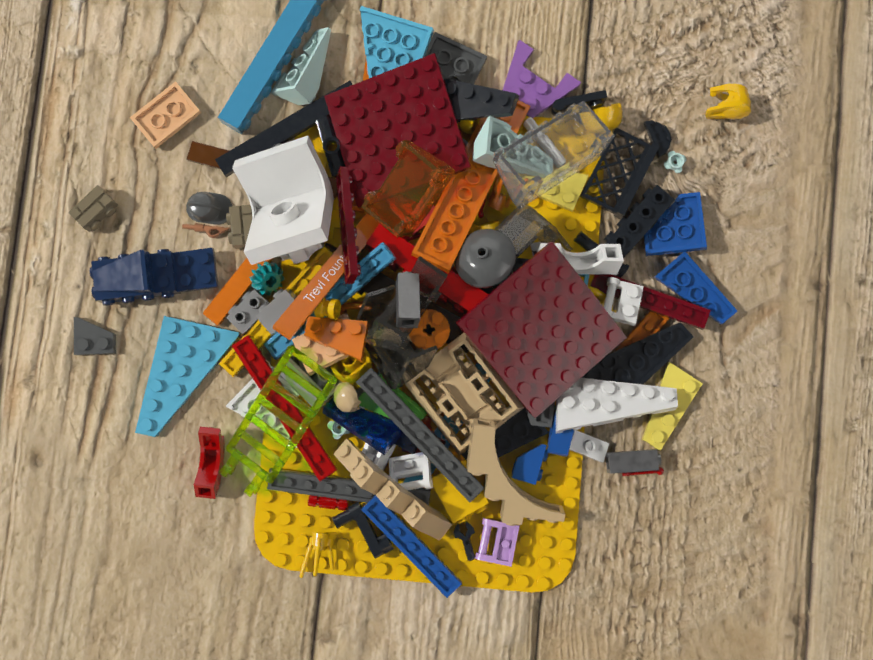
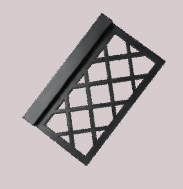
(631, 184)

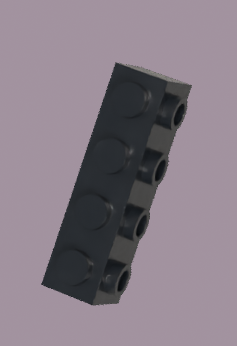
(640, 220)

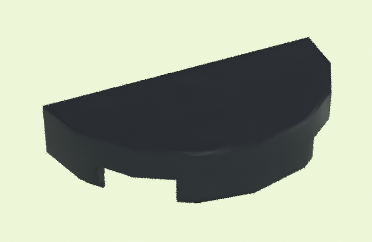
(658, 135)

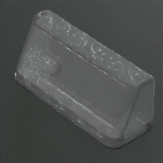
(551, 153)

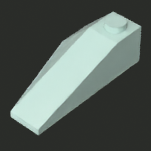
(305, 76)
(491, 137)

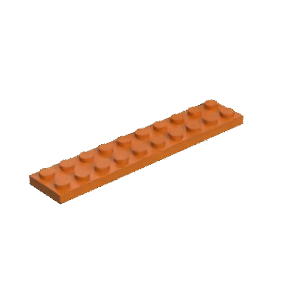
(460, 203)

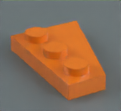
(340, 334)

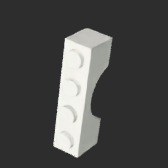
(600, 260)

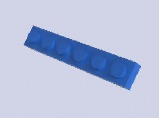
(412, 546)

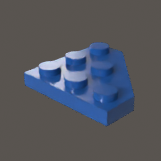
(678, 228)

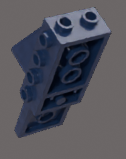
(152, 275)

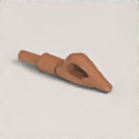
(205, 228)

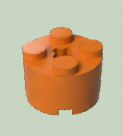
(439, 336)

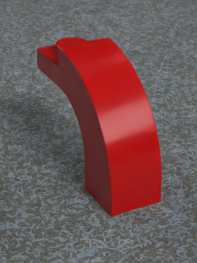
(211, 461)

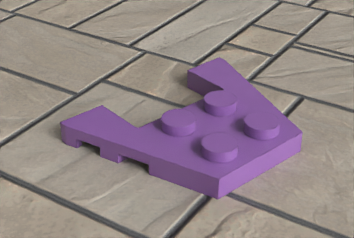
(530, 87)

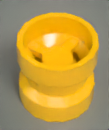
(328, 308)

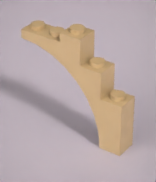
(390, 493)
(515, 501)

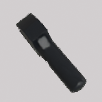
(466, 539)

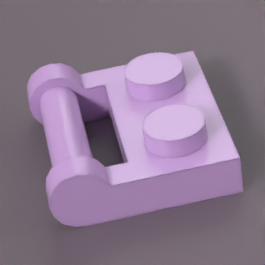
(504, 542)

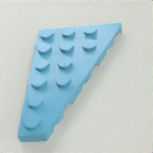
(392, 40)
(179, 365)

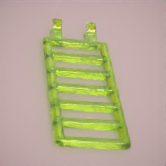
(300, 429)

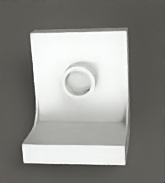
(287, 200)

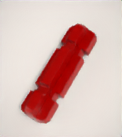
(329, 503)

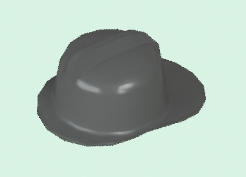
(208, 207)

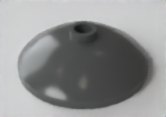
(490, 268)

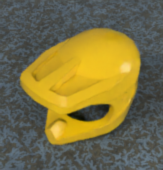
(733, 106)

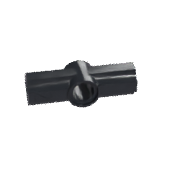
(328, 136)

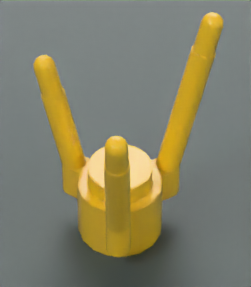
(320, 541)

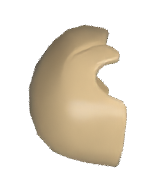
(346, 397)

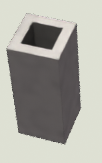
(407, 300)
(633, 461)

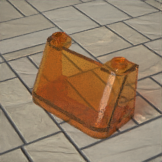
(408, 189)

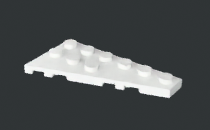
(607, 402)

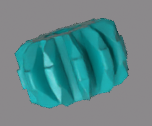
(267, 278)

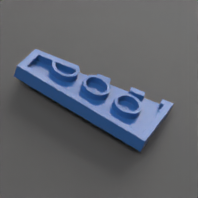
(693, 285)

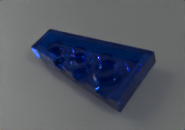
(367, 426)

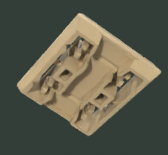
(462, 392)

